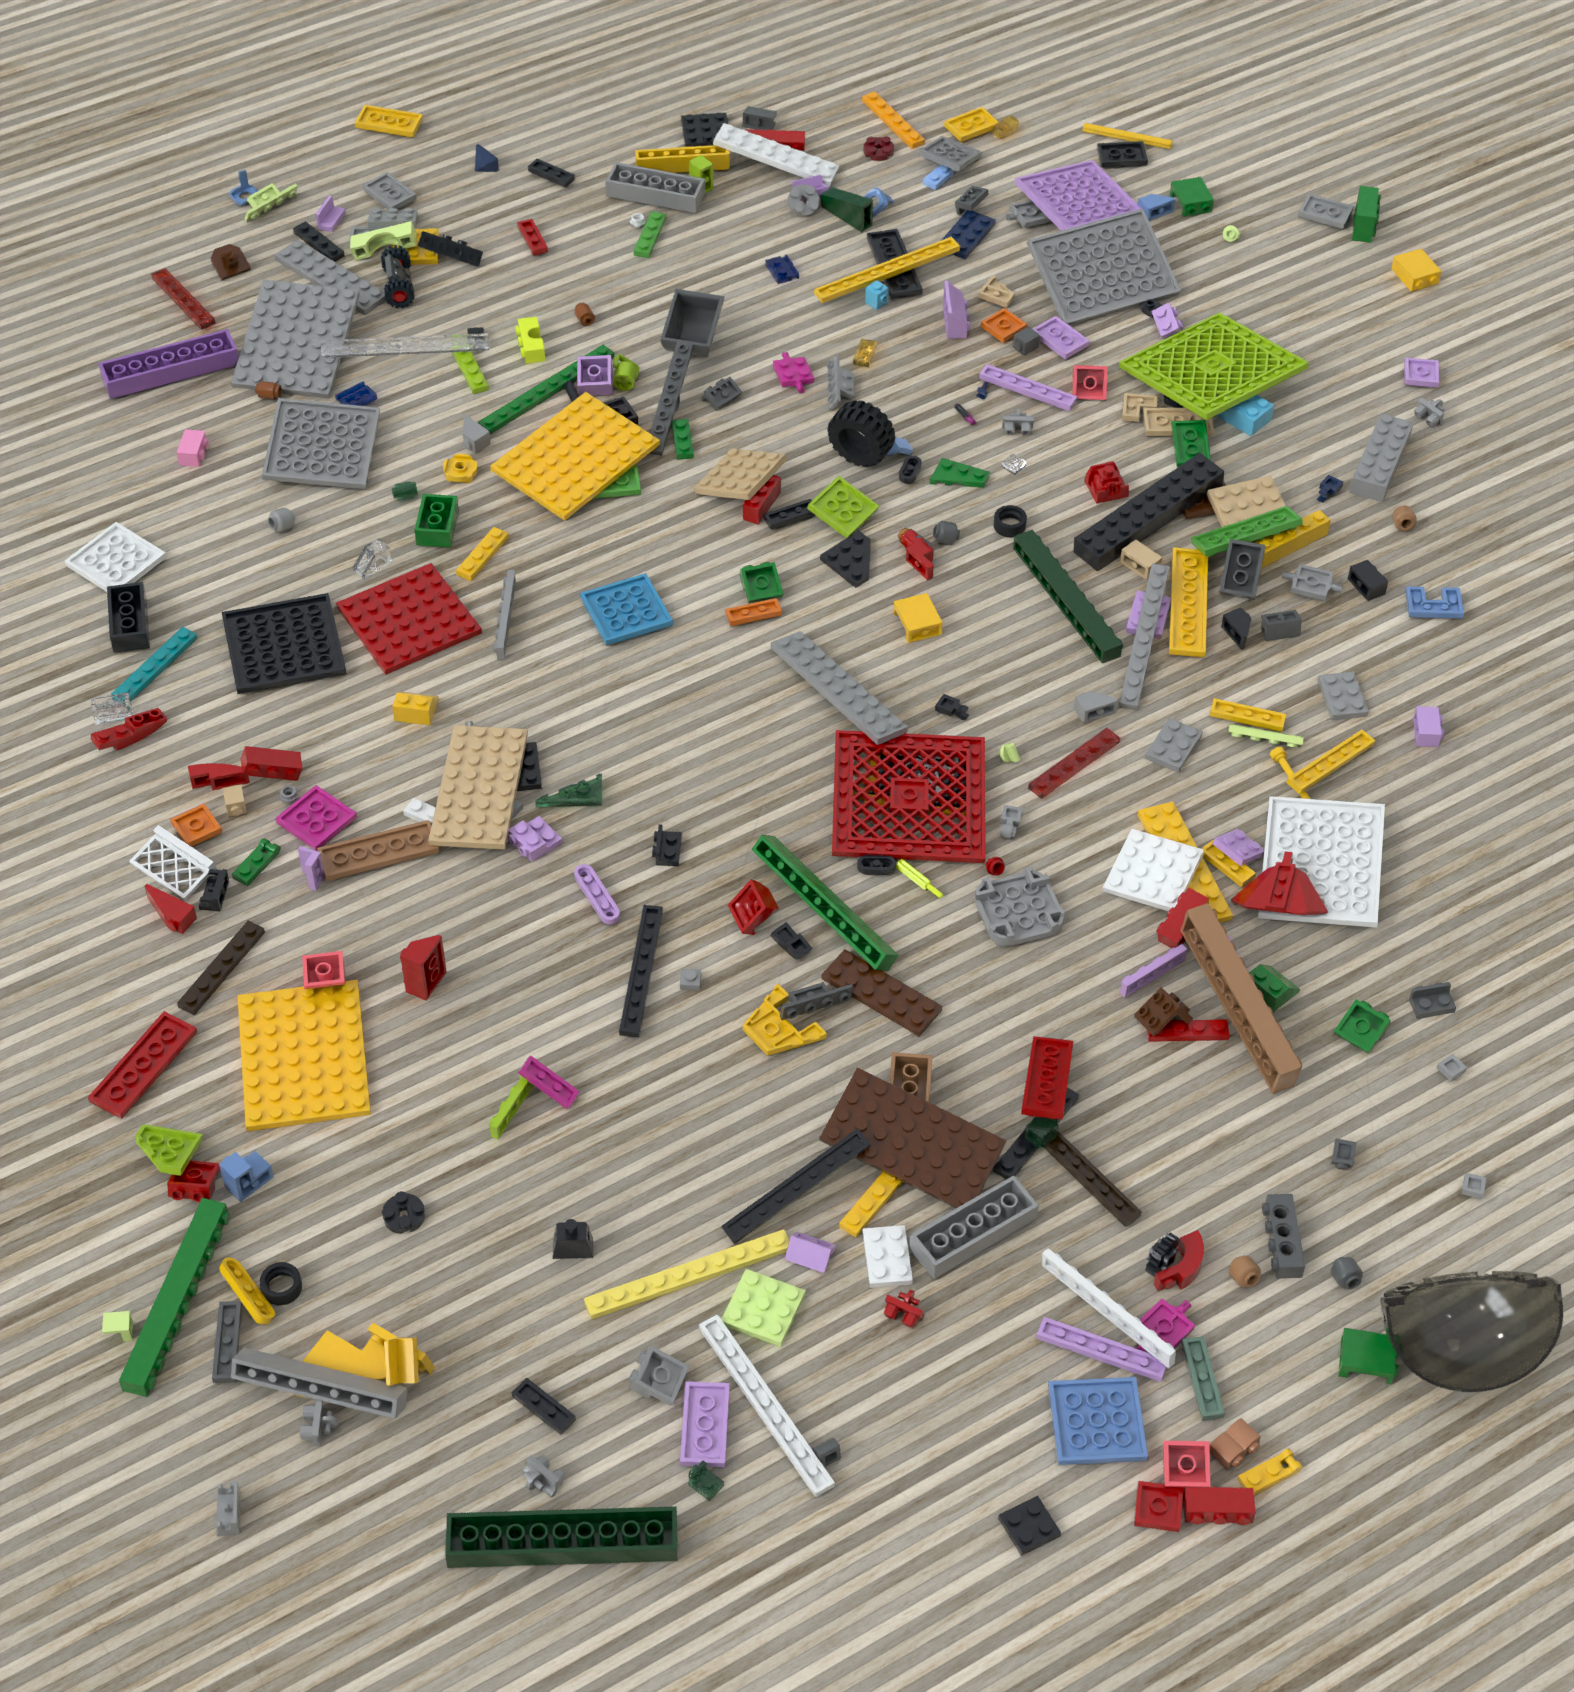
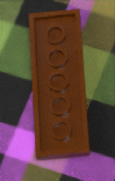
(882, 992)

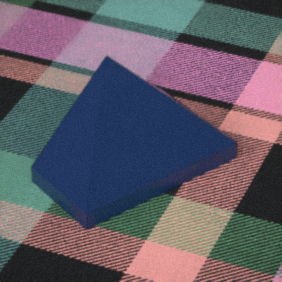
(485, 160)

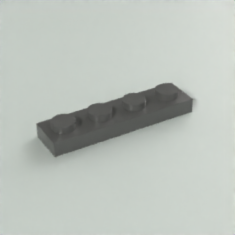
(226, 1340)

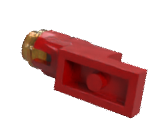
(918, 552)

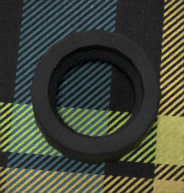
(1010, 511)
(275, 1270)

